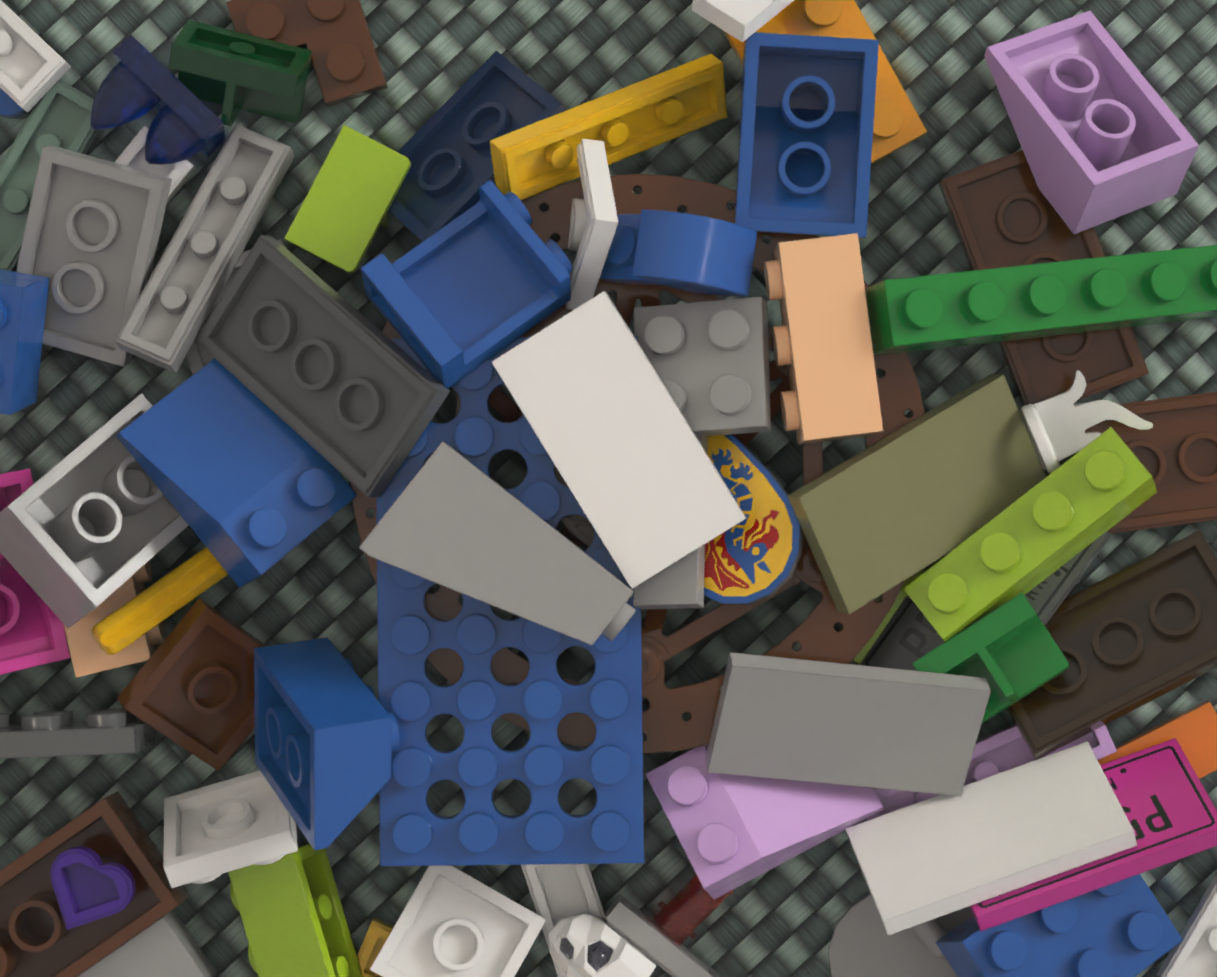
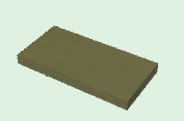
(917, 493)

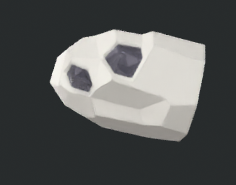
(591, 948)

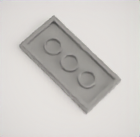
(846, 724)

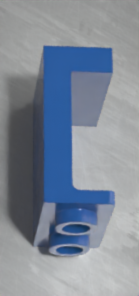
(471, 286)

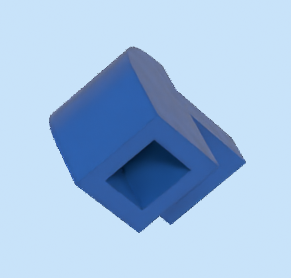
(682, 253)

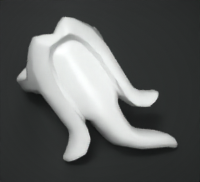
(1060, 426)

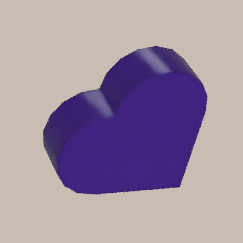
(89, 887)

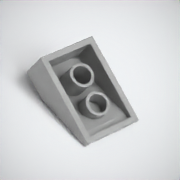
(88, 522)

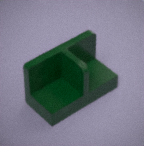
(241, 71)

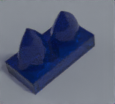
(139, 85)

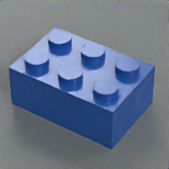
(1091, 935)

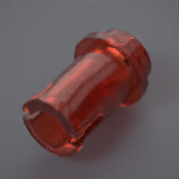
(687, 910)

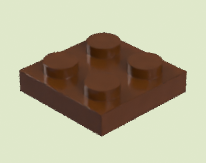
(199, 685)

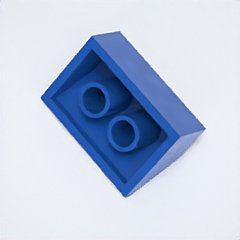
(319, 735)

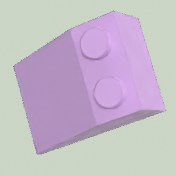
(1089, 122)
(750, 824)

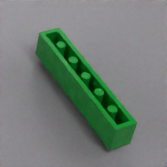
(1042, 300)

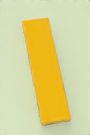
(626, 121)

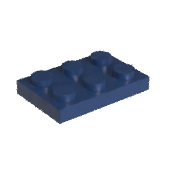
(453, 147)

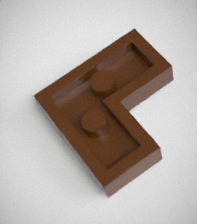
(329, 28)

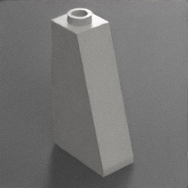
(489, 545)

